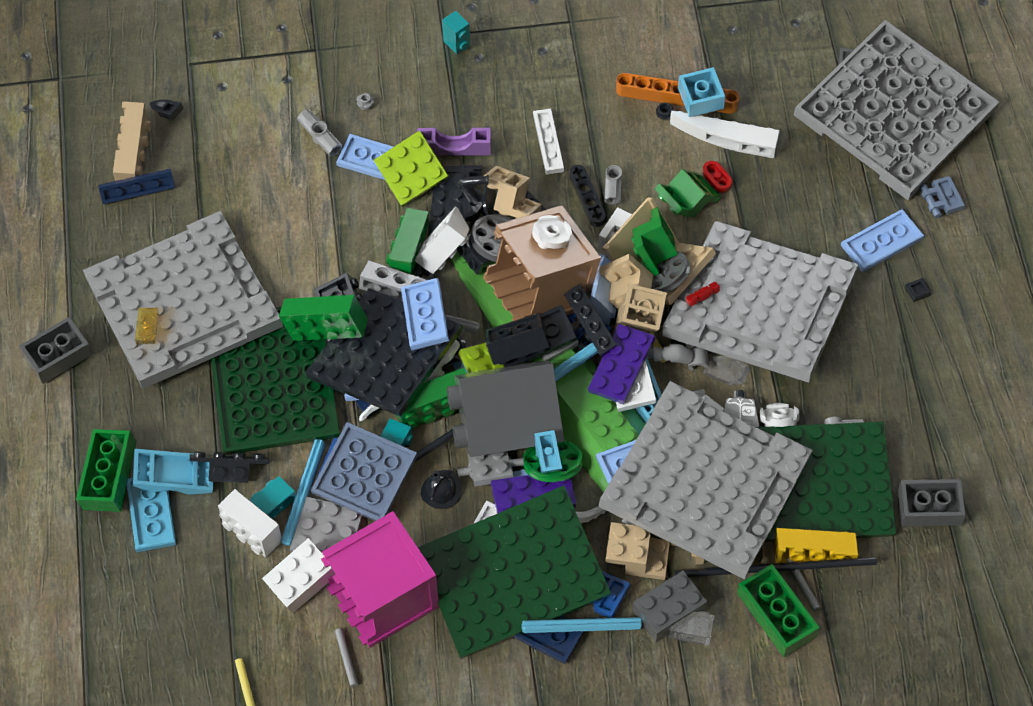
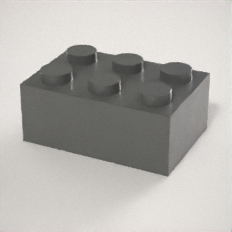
(55, 350)
(931, 502)
(668, 605)

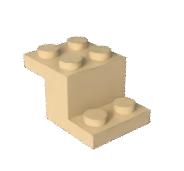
(511, 193)
(624, 272)
(641, 309)
(636, 550)

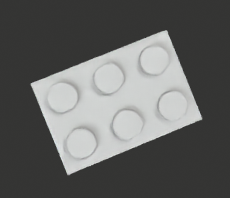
(249, 523)
(299, 576)

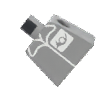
(742, 408)

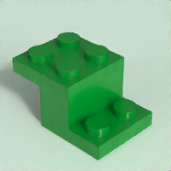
(687, 193)
(654, 242)

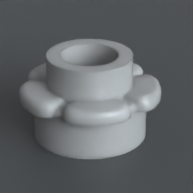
(365, 105)

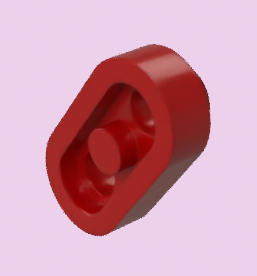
(719, 176)

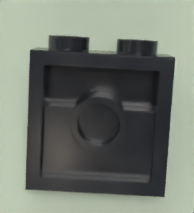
(340, 286)

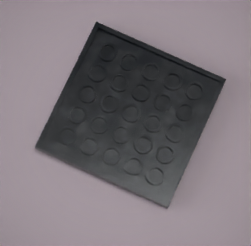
(381, 363)

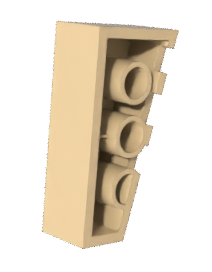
(131, 141)

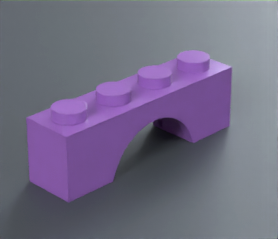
(474, 142)

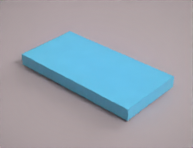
(150, 518)

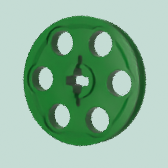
(572, 467)

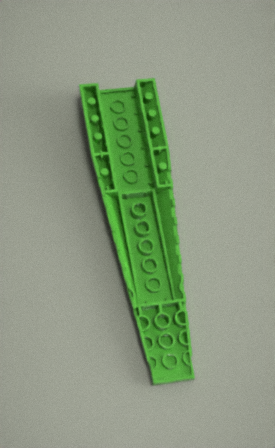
(585, 417)

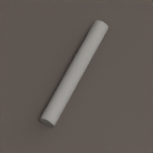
(805, 588)
(346, 657)

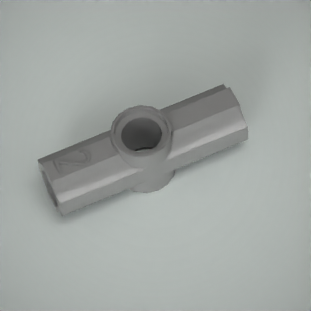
(319, 132)

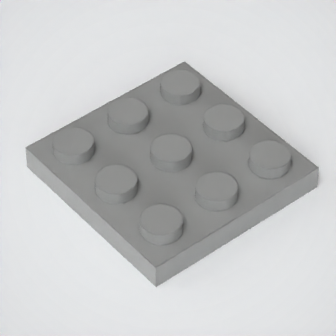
(324, 524)

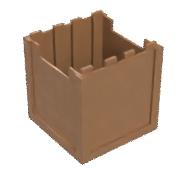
(537, 278)

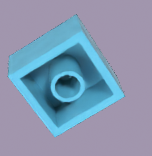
(701, 92)

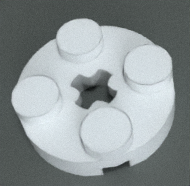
(555, 240)
(779, 415)

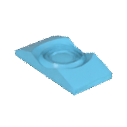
(170, 471)

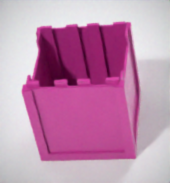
(381, 579)

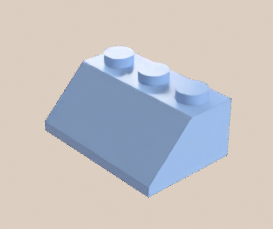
(600, 295)

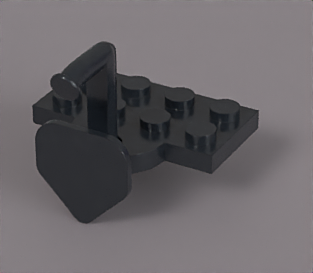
(460, 193)

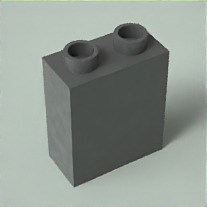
(505, 407)

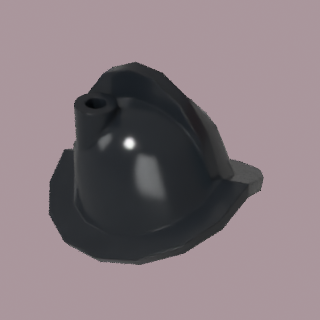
(441, 489)

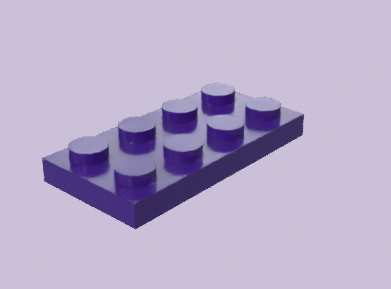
(621, 364)
(516, 490)

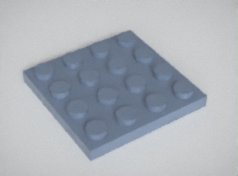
(364, 472)

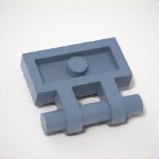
(947, 195)

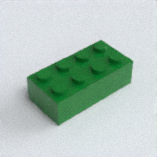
(323, 317)
(430, 402)
(106, 470)
(778, 610)

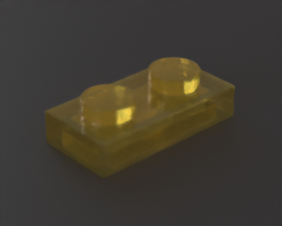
(146, 325)

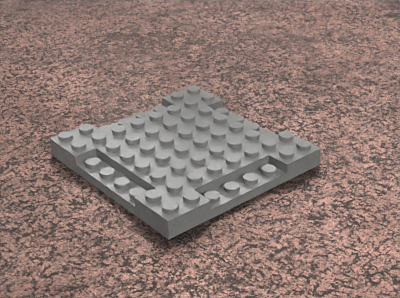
(896, 108)
(202, 293)
(770, 304)
(705, 480)

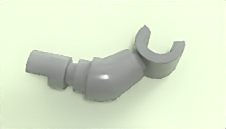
(680, 354)

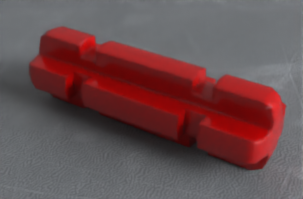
(702, 293)

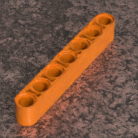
(630, 86)

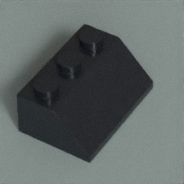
(516, 339)

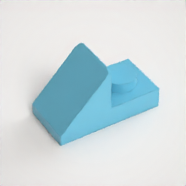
(547, 451)

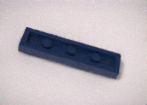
(136, 186)

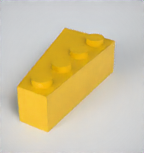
(813, 545)

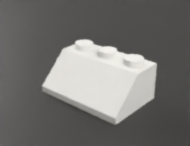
(443, 242)

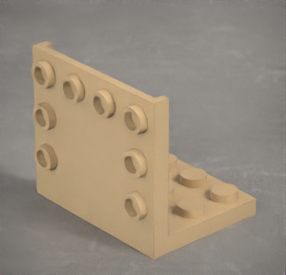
(622, 245)

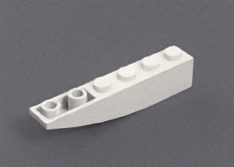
(728, 134)

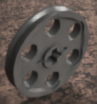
(487, 240)
(671, 270)

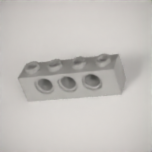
(386, 280)

